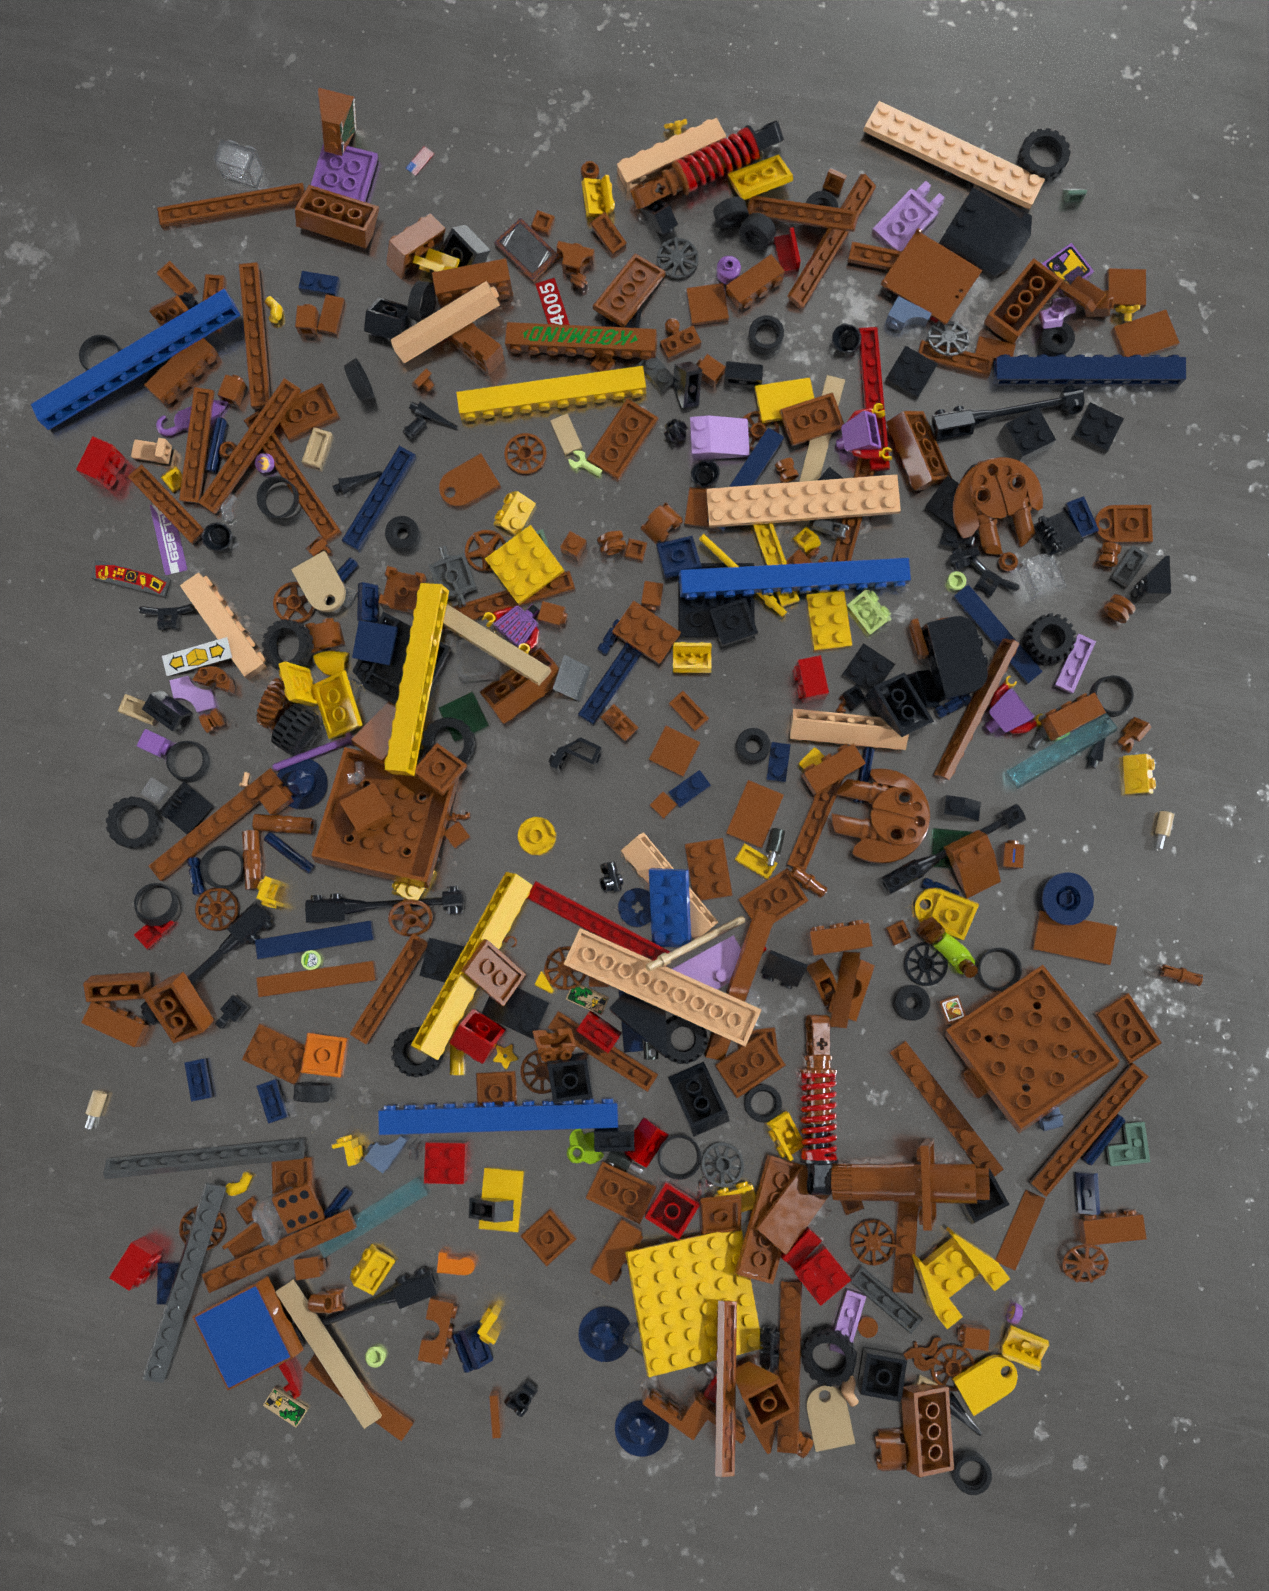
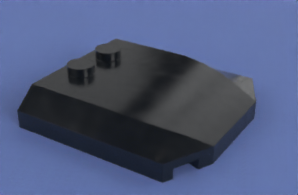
(988, 232)
(384, 678)

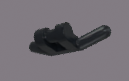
(988, 574)
(174, 612)

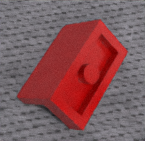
(787, 252)
(599, 1031)
(647, 1142)
(802, 1248)

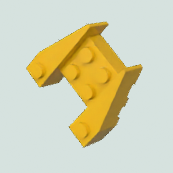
(950, 1270)

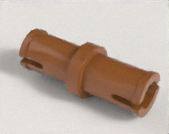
(808, 881)
(1181, 975)

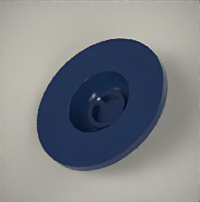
(306, 782)
(1067, 898)
(602, 1333)
(640, 1430)

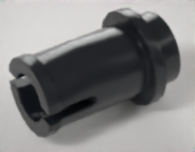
(414, 427)

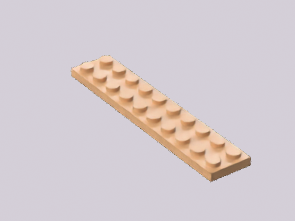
(954, 155)
(803, 501)
(663, 987)

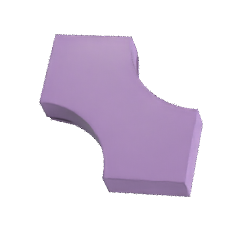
(1054, 315)
(184, 689)

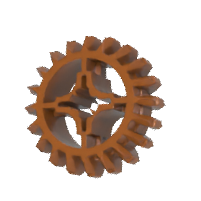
(272, 704)

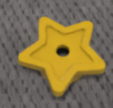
(510, 1056)

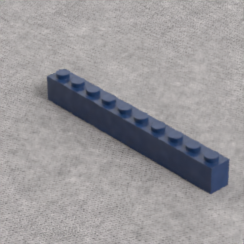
(1089, 370)

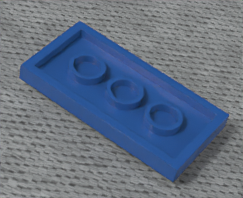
(670, 907)

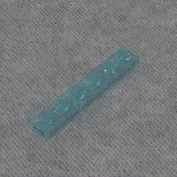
(1061, 750)
(377, 1214)

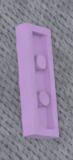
(1075, 664)
(849, 1316)

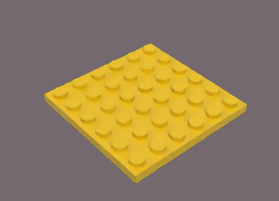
(678, 1298)

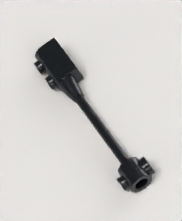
(963, 421)
(918, 868)
(337, 908)
(242, 930)
(404, 1292)

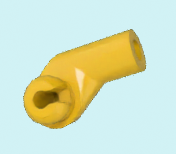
(276, 310)
(239, 1187)

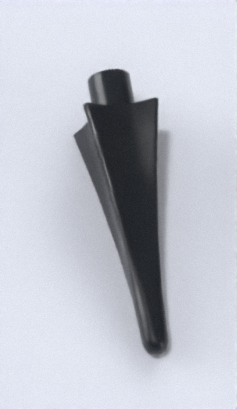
(427, 413)
(349, 483)
(1096, 754)
(958, 1412)

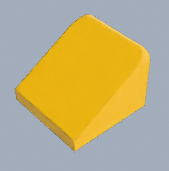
(172, 478)
(807, 540)
(812, 757)
(543, 983)

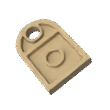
(320, 581)
(829, 1419)

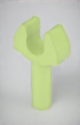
(584, 464)

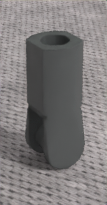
(828, 528)

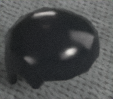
(846, 338)
(705, 474)
(217, 536)

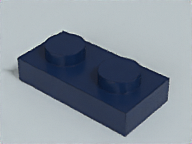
(318, 283)
(1082, 516)
(367, 602)
(778, 762)
(689, 788)
(198, 1079)
(272, 1101)
(1088, 1193)
(165, 1278)
(475, 1347)

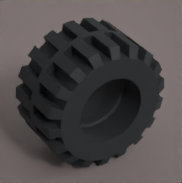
(1060, 628)
(295, 729)
(695, 1051)
(402, 1061)

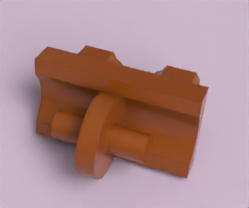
(619, 722)

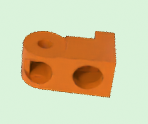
(455, 1265)

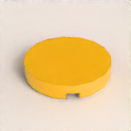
(536, 836)

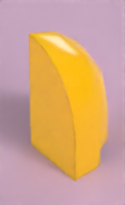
(331, 661)

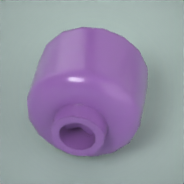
(728, 269)

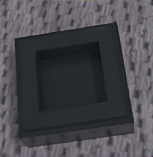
(854, 697)

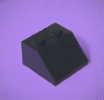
(465, 246)
(386, 318)
(1154, 584)
(783, 969)
(985, 1208)

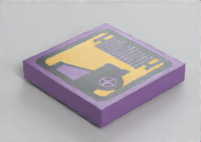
(1069, 264)

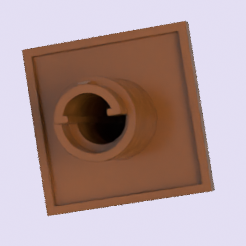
(916, 1183)

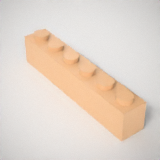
(651, 162)
(223, 625)
(844, 729)
(644, 856)

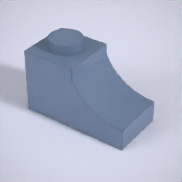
(906, 313)
(383, 1155)

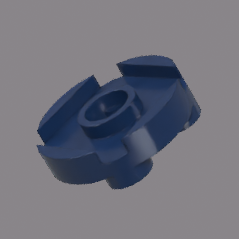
(628, 914)

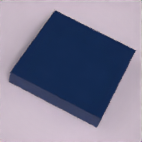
(678, 556)
(374, 642)

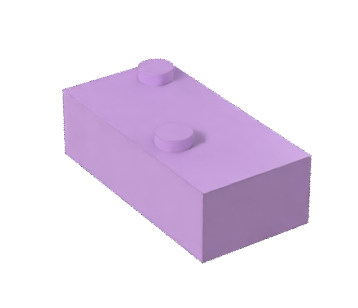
(714, 965)

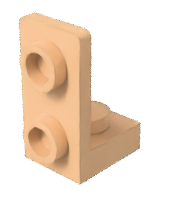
(152, 451)

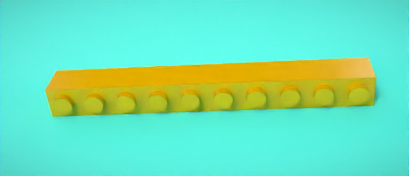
(551, 393)
(416, 679)
(458, 988)

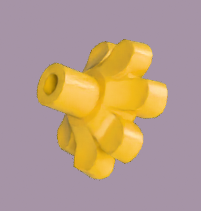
(676, 126)
(1127, 311)

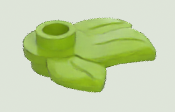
(585, 1144)

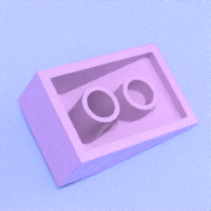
(719, 437)

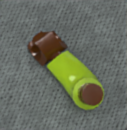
(948, 946)

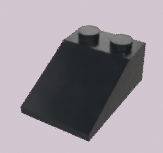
(899, 705)
(521, 1012)
(699, 1099)

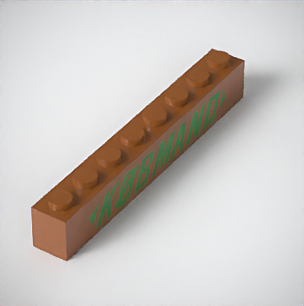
(581, 340)

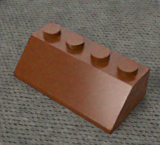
(336, 216)
(918, 449)
(517, 692)
(927, 1429)

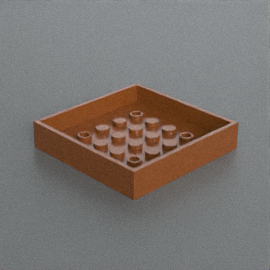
(381, 848)
(1031, 1048)

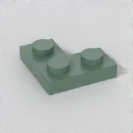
(1135, 1147)

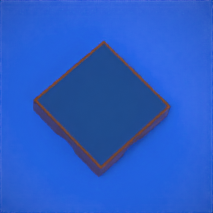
(247, 1333)

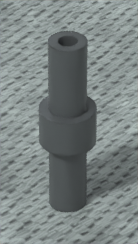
(1041, 734)

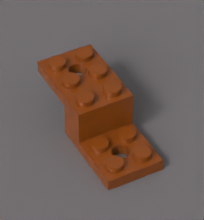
(691, 1416)

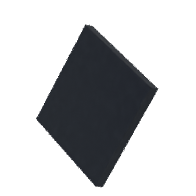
(694, 614)

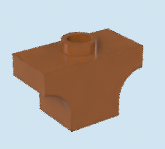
(574, 256)

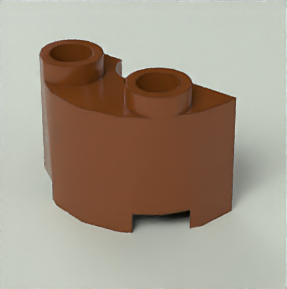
(660, 522)
(326, 634)
(213, 675)
(554, 1045)
(891, 1448)

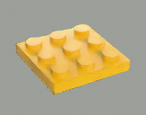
(524, 564)

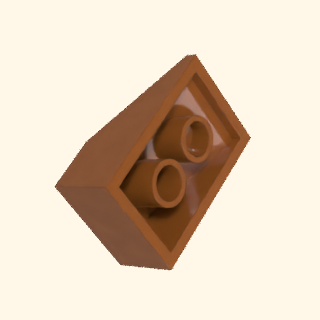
(973, 863)

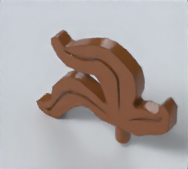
(919, 1361)

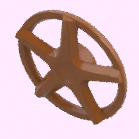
(484, 549)
(293, 603)
(410, 918)

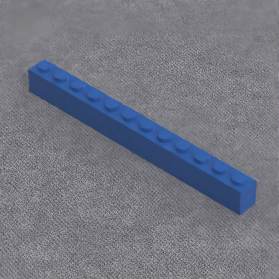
(135, 359)
(794, 577)
(498, 1117)

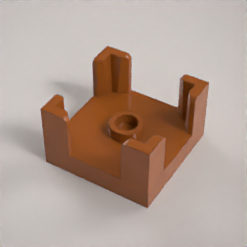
(401, 590)

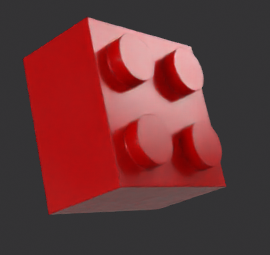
(100, 463)
(811, 680)
(477, 1036)
(445, 1162)
(672, 1210)
(136, 1263)
(822, 1275)

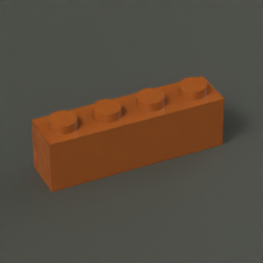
(181, 371)

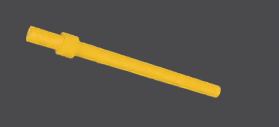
(770, 601)

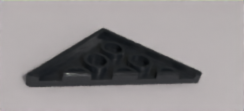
(643, 1019)

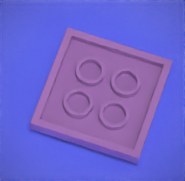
(347, 173)

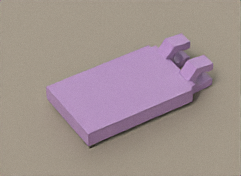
(906, 216)

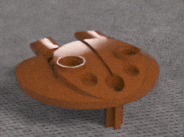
(997, 500)
(887, 816)

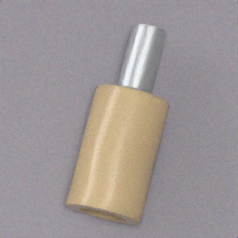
(1163, 827)
(95, 1107)

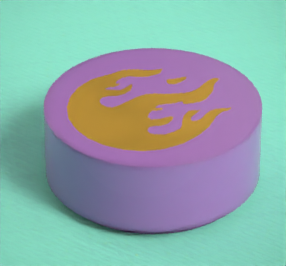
(264, 463)
(1014, 1313)

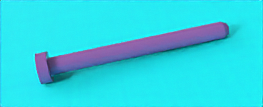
(313, 752)

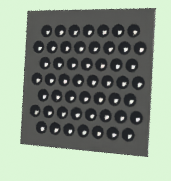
(571, 678)

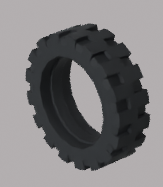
(1049, 137)
(273, 635)
(464, 729)
(115, 814)
(824, 1376)

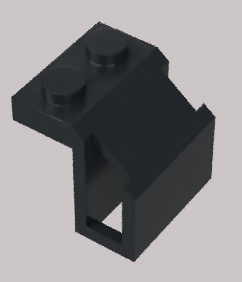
(557, 759)

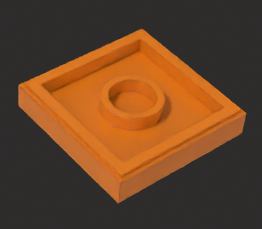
(323, 1055)

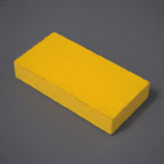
(755, 861)

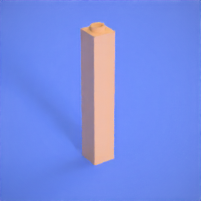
(445, 322)

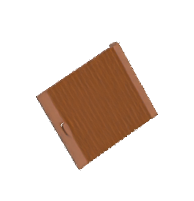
(931, 277)

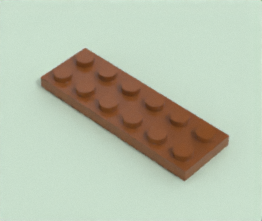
(758, 1256)

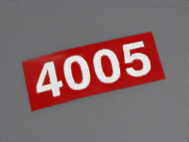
(552, 302)

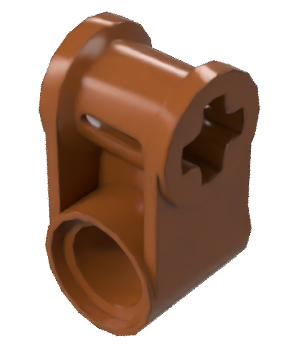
(326, 1301)

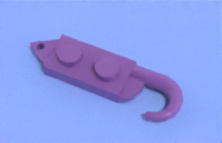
(182, 419)

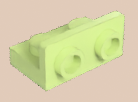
(869, 611)

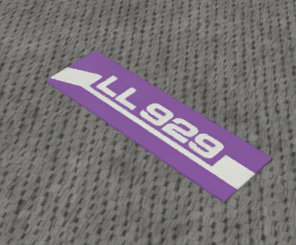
(168, 542)

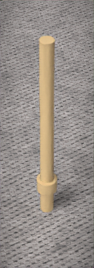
(665, 959)

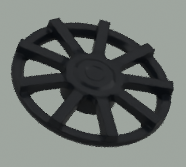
(924, 964)

